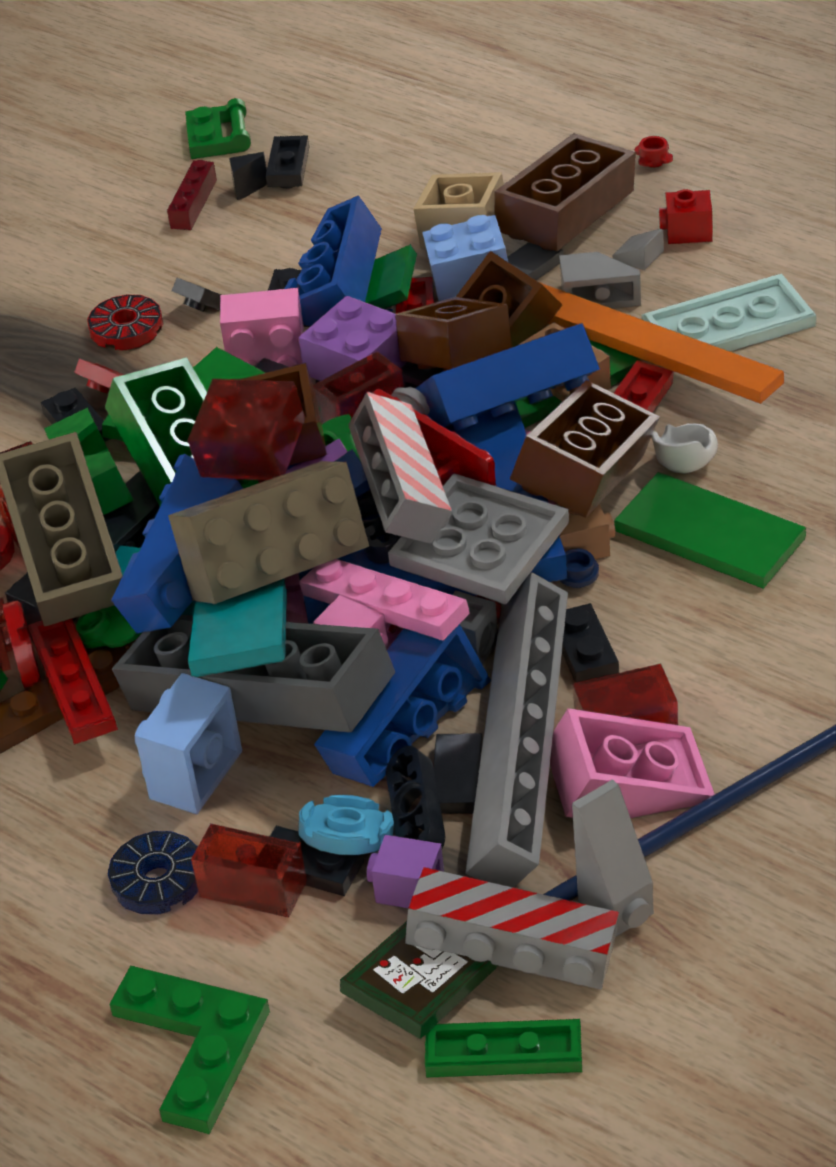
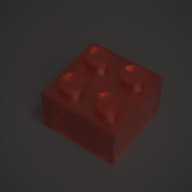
(246, 429)

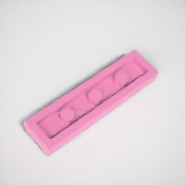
(401, 601)

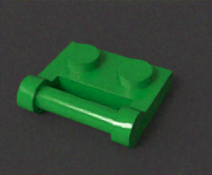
(206, 134)

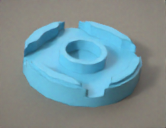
(345, 825)

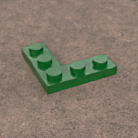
(224, 1030)

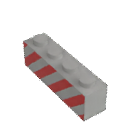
(399, 468)
(512, 927)

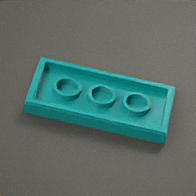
(239, 631)

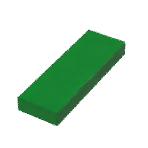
(503, 1048)

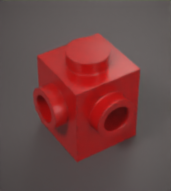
(687, 216)

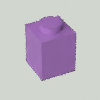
(399, 867)

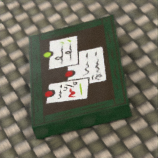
(412, 983)

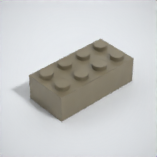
(60, 528)
(268, 531)

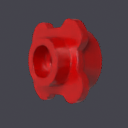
(653, 152)

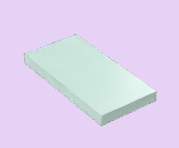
(739, 314)

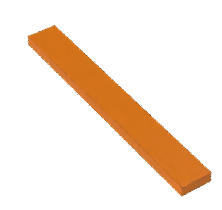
(668, 348)

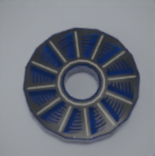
(148, 852)

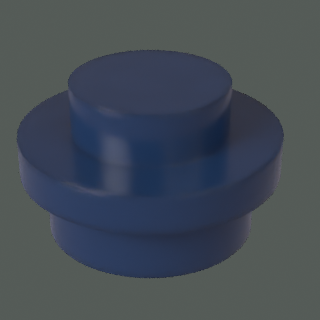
(581, 568)

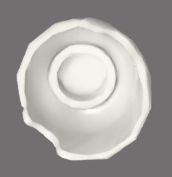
(685, 447)

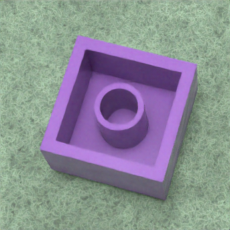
(348, 335)

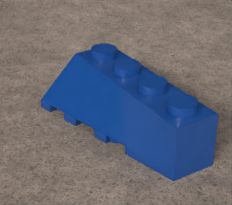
(339, 260)
(509, 377)
(154, 583)
(427, 684)

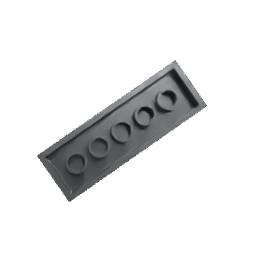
(322, 684)

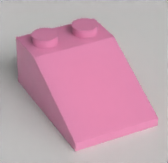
(648, 760)

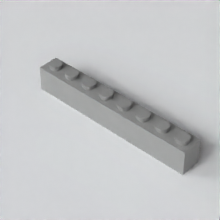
(518, 735)

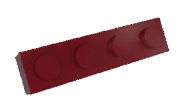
(192, 195)

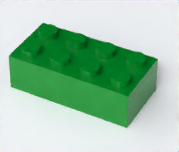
(155, 417)

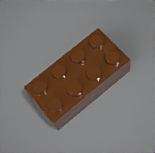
(564, 191)
(584, 448)

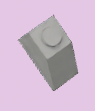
(600, 279)

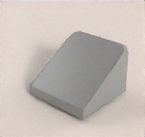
(641, 249)

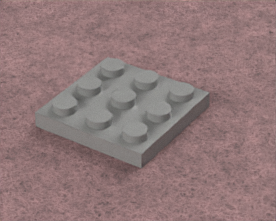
(487, 543)

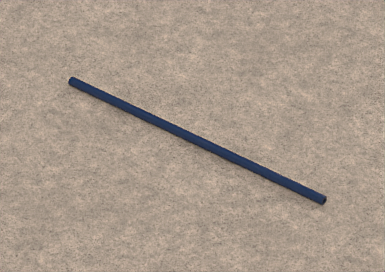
(720, 801)

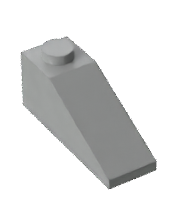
(610, 858)

